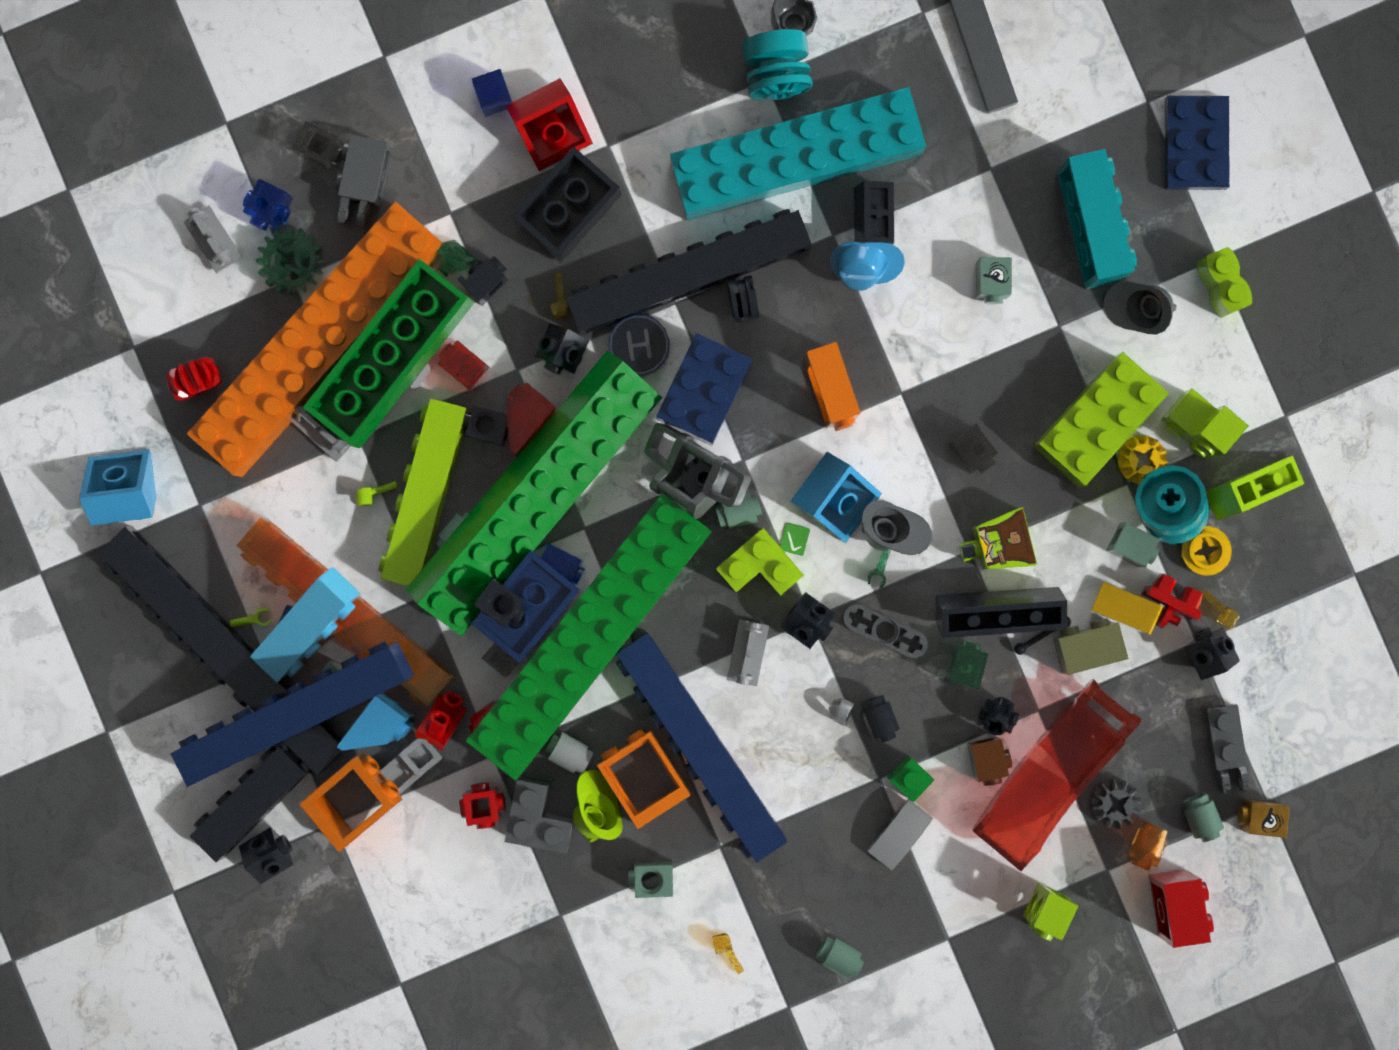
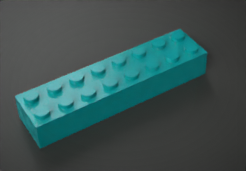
(797, 153)

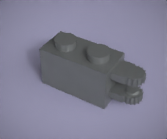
(362, 177)

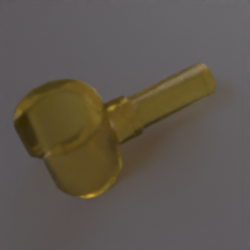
(559, 307)
(1228, 617)
(723, 944)

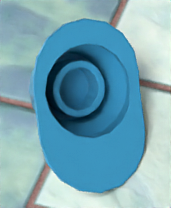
(866, 263)

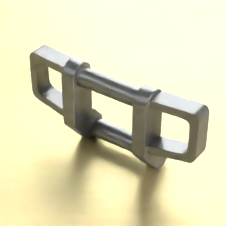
(674, 465)

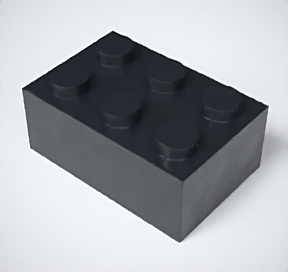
(566, 204)

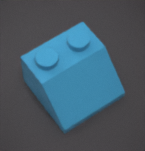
(118, 487)
(835, 496)
(379, 724)

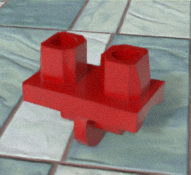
(1186, 605)
(442, 720)

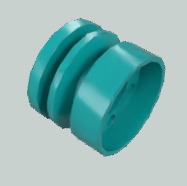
(777, 64)

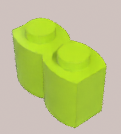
(1222, 277)

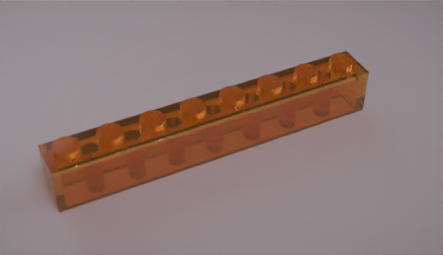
(364, 627)

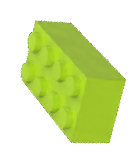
(1101, 420)

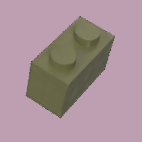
(1090, 647)

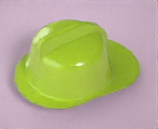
(597, 808)

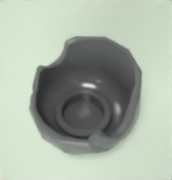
(794, 15)

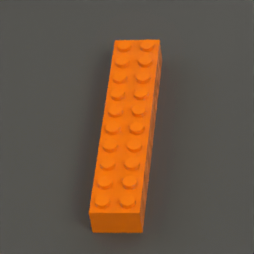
(312, 342)

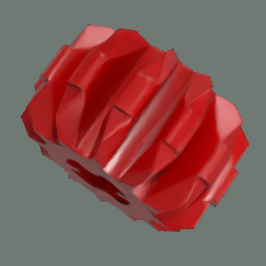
(193, 378)

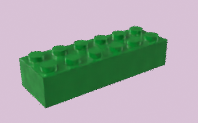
(388, 354)

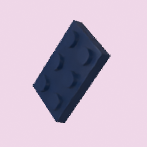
(1197, 143)
(546, 597)

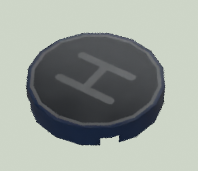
(640, 343)

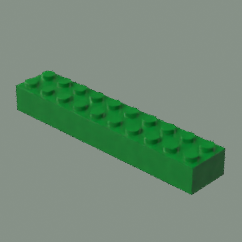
(534, 491)
(588, 637)

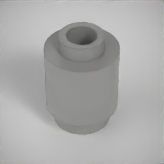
(568, 753)

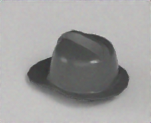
(1139, 307)
(895, 528)

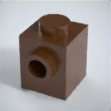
(989, 760)

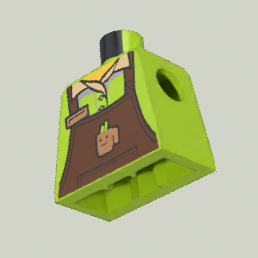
(1001, 542)

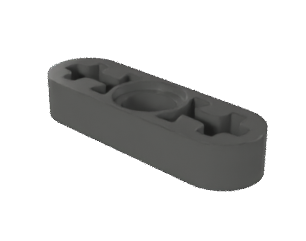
(902, 647)

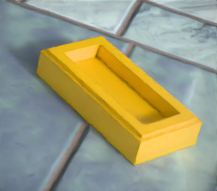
(1127, 608)

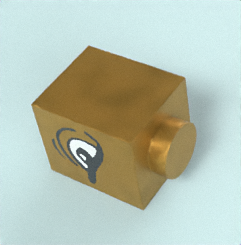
(1263, 818)

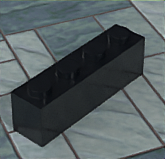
(1001, 612)
(249, 803)

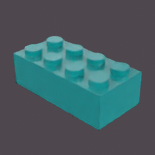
(1096, 219)

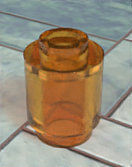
(1148, 846)

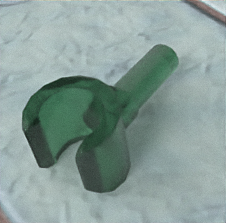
(880, 568)

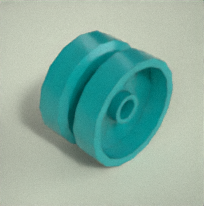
(1177, 487)

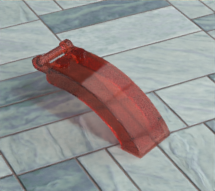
(1053, 776)

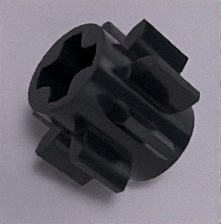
(998, 716)

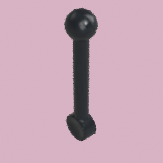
(1020, 648)

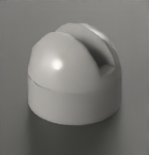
(841, 710)

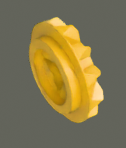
(1128, 461)
(1217, 559)

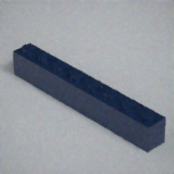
(293, 713)
(701, 747)

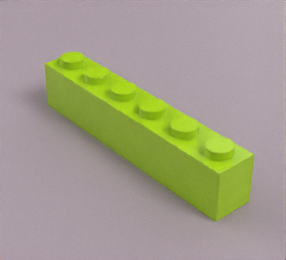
(424, 493)

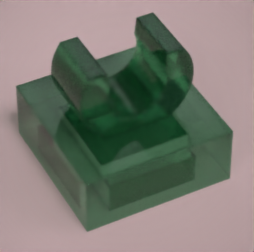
(455, 258)

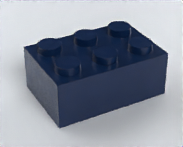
(704, 389)

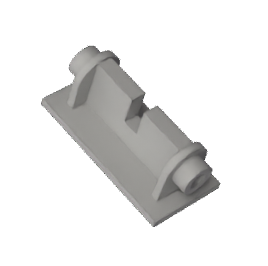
(212, 238)
(319, 433)
(747, 653)

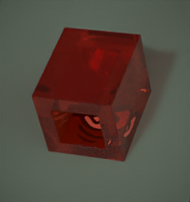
(462, 364)

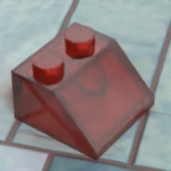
(526, 415)

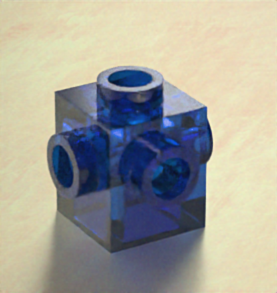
(267, 206)

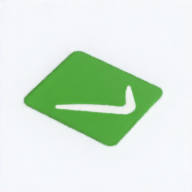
(795, 539)

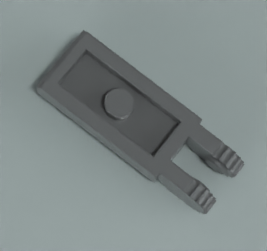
(1227, 746)

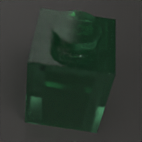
(967, 665)

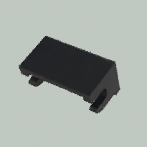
(874, 212)

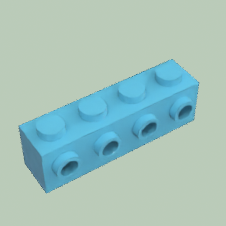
(305, 625)

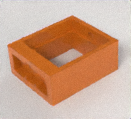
(832, 386)
(661, 804)
(330, 821)

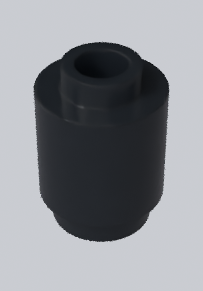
(879, 719)

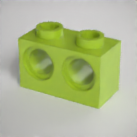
(1049, 912)

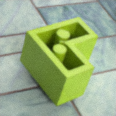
(1202, 425)
(760, 556)

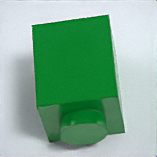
(910, 778)

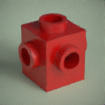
(474, 813)

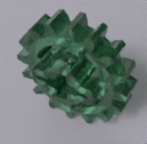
(281, 268)

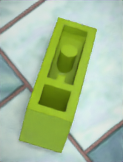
(1254, 488)

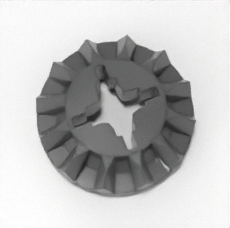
(1102, 802)

